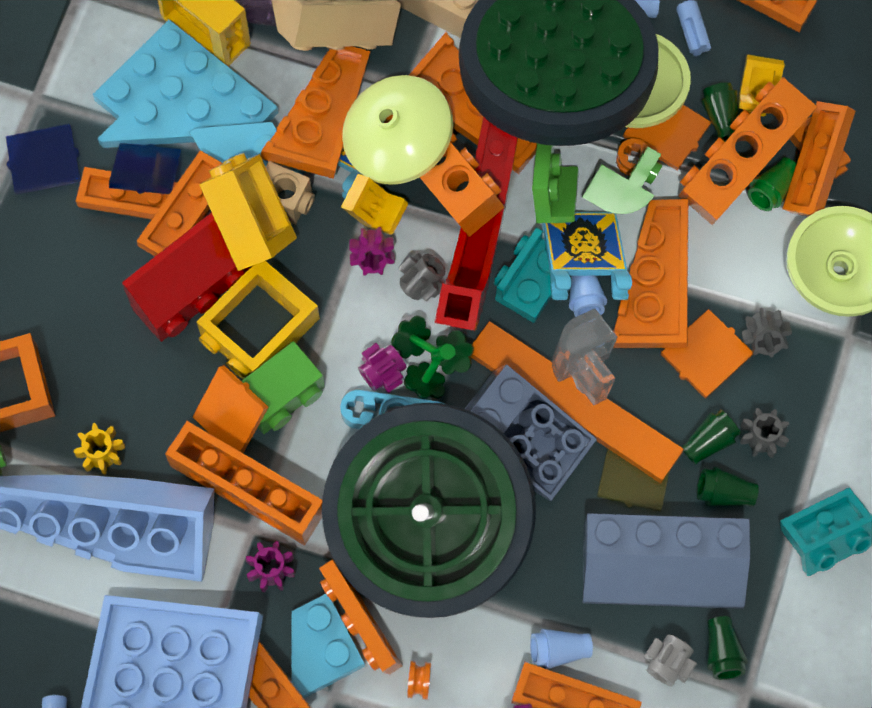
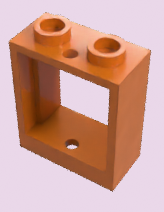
(40, 405)

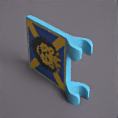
(586, 249)

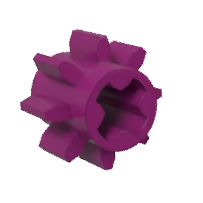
(372, 251)
(382, 367)
(264, 557)

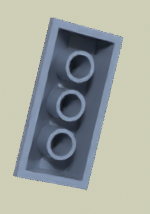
(665, 560)

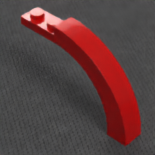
(474, 256)

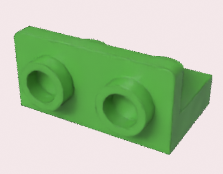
(554, 187)

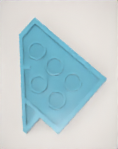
(175, 88)

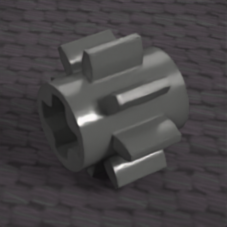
(422, 276)
(766, 332)
(771, 423)

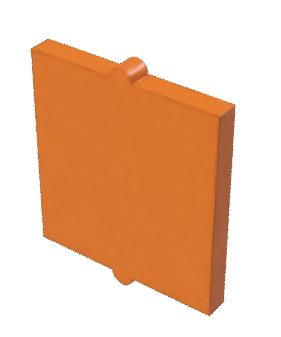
(674, 137)
(710, 354)
(230, 410)

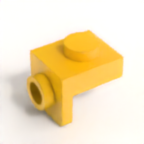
(756, 75)
(374, 205)

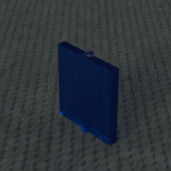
(42, 159)
(145, 168)

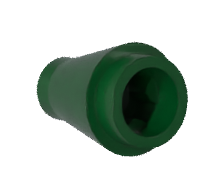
(722, 107)
(712, 436)
(725, 489)
(725, 652)

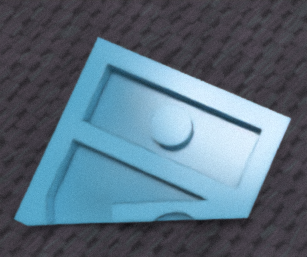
(232, 140)
(321, 647)

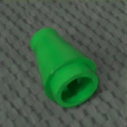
(772, 186)

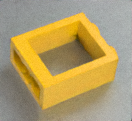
(213, 23)
(247, 210)
(282, 291)

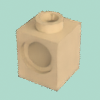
(287, 179)

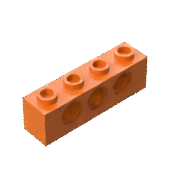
(791, 111)
(476, 202)
(245, 482)

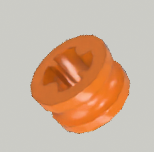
(627, 146)
(419, 680)

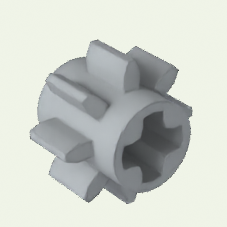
(670, 660)

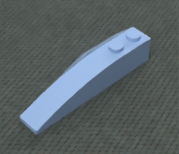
(121, 520)

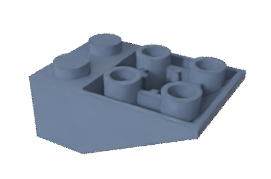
(538, 428)

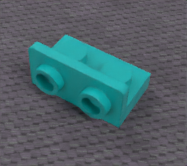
(527, 282)
(829, 531)

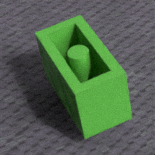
(285, 385)

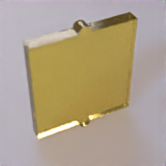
(630, 485)

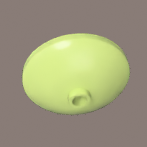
(669, 88)
(406, 144)
(828, 240)

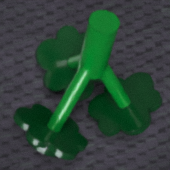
(451, 354)

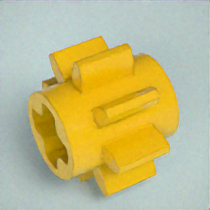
(99, 438)

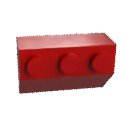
(182, 280)

